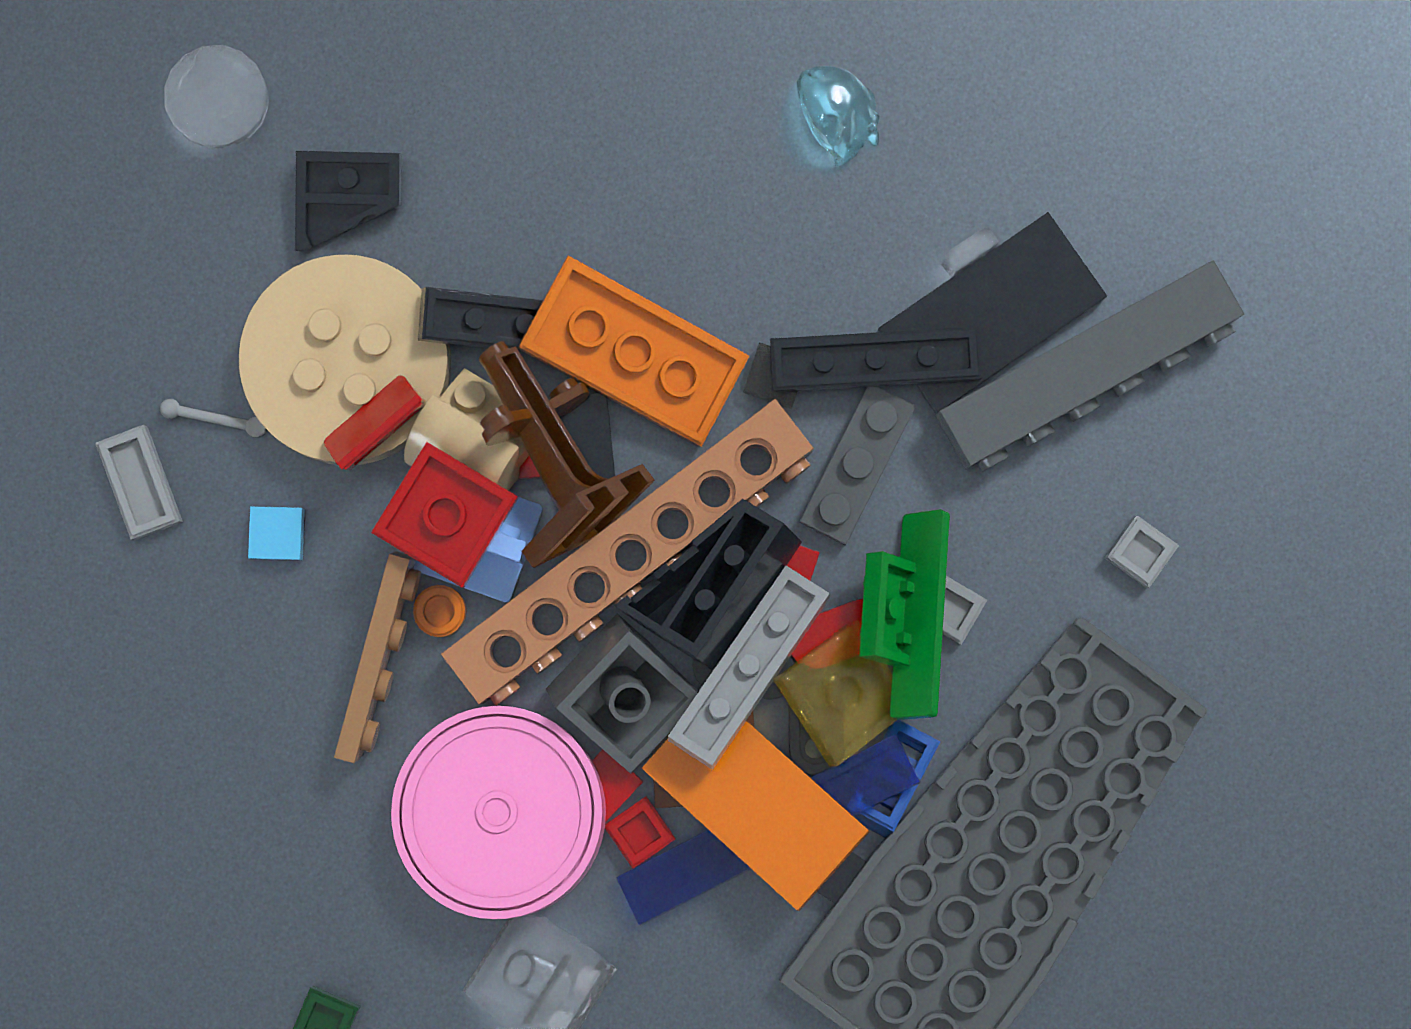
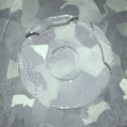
(216, 96)

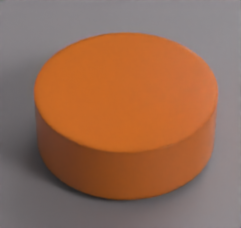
(439, 611)

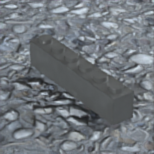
(1090, 365)

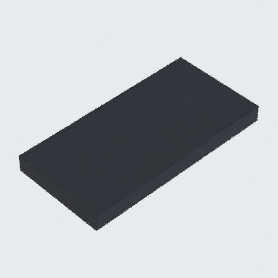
(1012, 296)

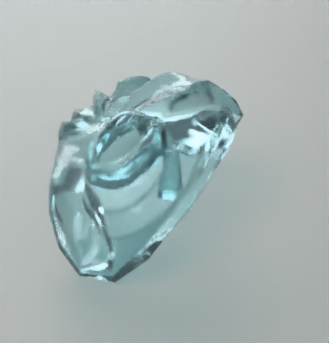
(838, 111)

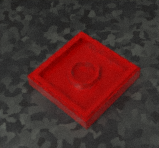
(445, 515)

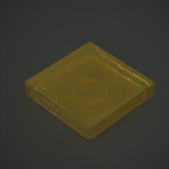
(839, 695)

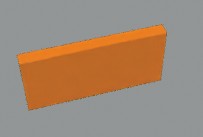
(633, 351)
(763, 812)

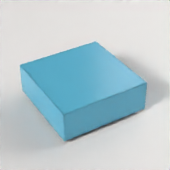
(276, 533)

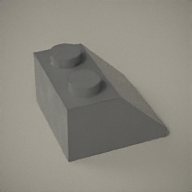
(622, 693)

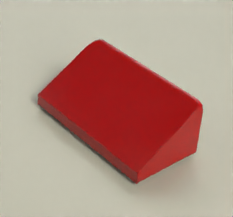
(374, 423)

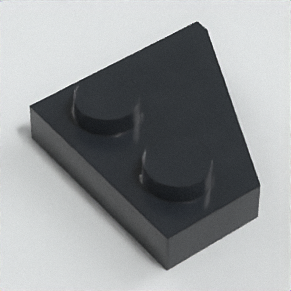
(342, 192)

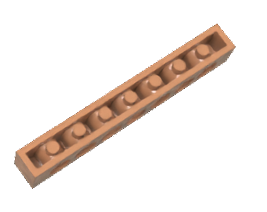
(473, 654)

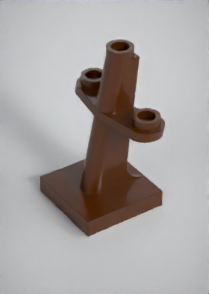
(582, 497)

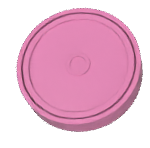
(498, 812)

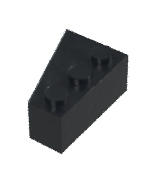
(715, 584)

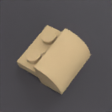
(455, 428)

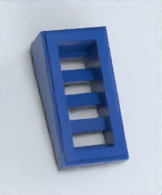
(918, 741)

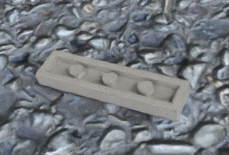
(748, 667)

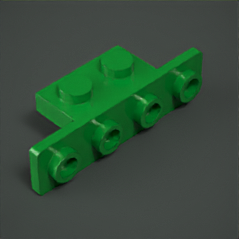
(907, 613)

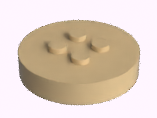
(331, 342)

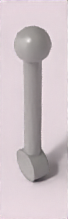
(170, 409)

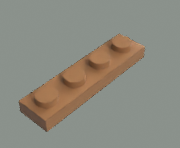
(372, 679)

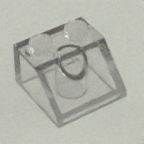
(538, 976)

